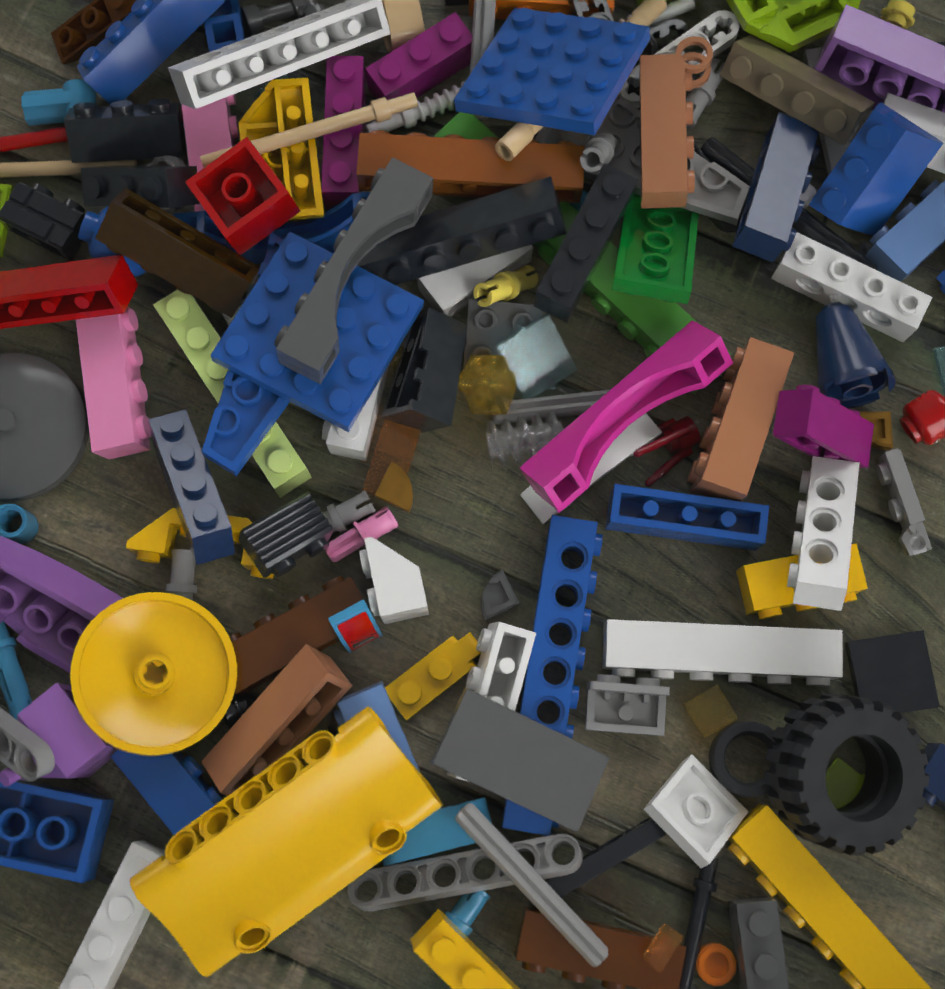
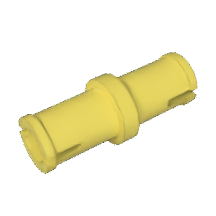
(505, 286)

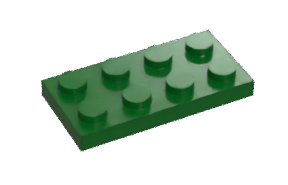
(656, 252)

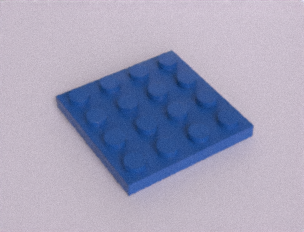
(553, 70)
(370, 329)

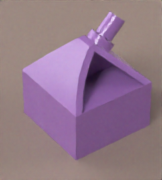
(58, 722)

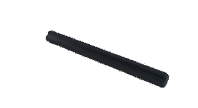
(806, 224)

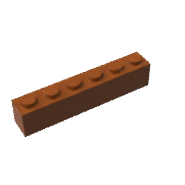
(472, 165)

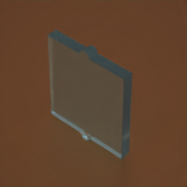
(537, 357)

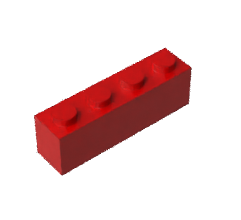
(65, 291)

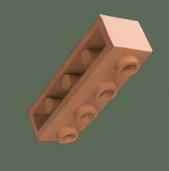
(277, 718)

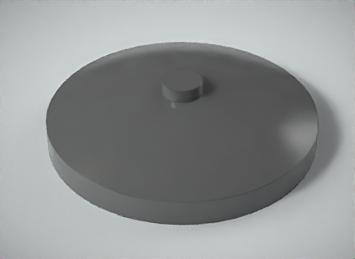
(40, 426)

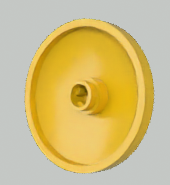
(153, 674)

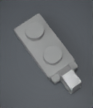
(904, 503)

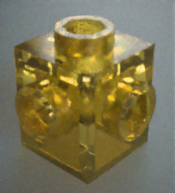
(488, 384)

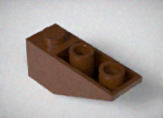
(88, 27)

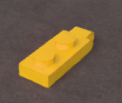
(433, 675)

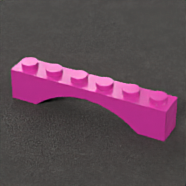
(679, 366)

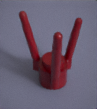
(677, 437)

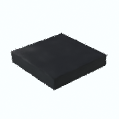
(893, 671)

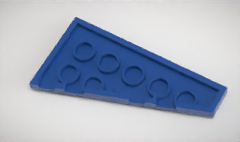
(244, 410)

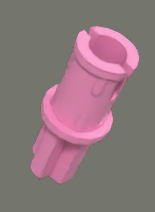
(352, 540)

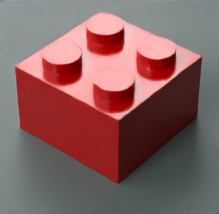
(243, 196)

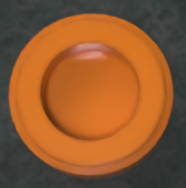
(715, 964)

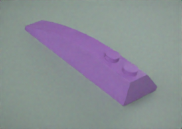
(47, 601)

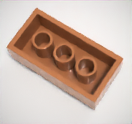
(741, 421)

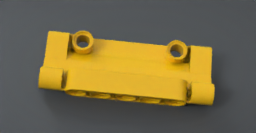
(285, 842)

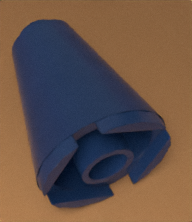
(848, 358)

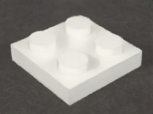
(696, 811)

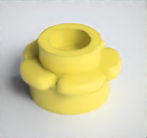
(899, 13)

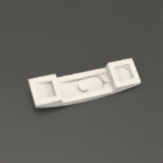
(633, 437)

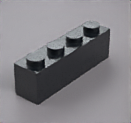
(585, 243)

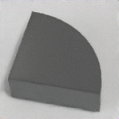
(497, 596)

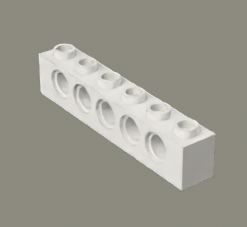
(278, 51)

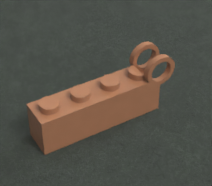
(664, 122)

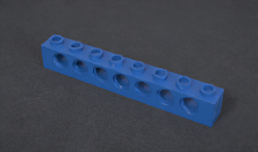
(563, 536)

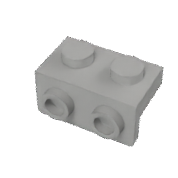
(626, 707)

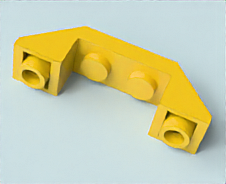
(159, 539)

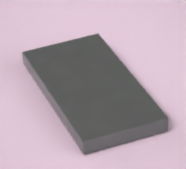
(520, 760)

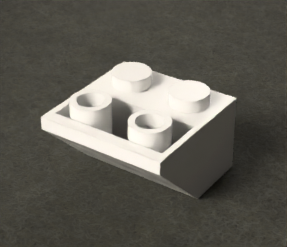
(396, 581)

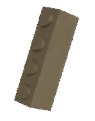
(796, 89)

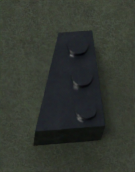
(427, 373)

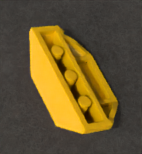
(280, 108)

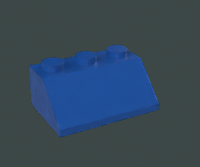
(876, 171)

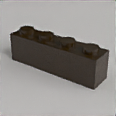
(177, 252)

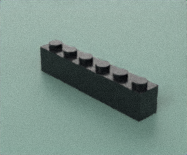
(469, 233)

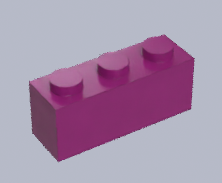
(422, 61)
(822, 426)

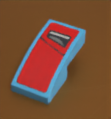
(355, 626)

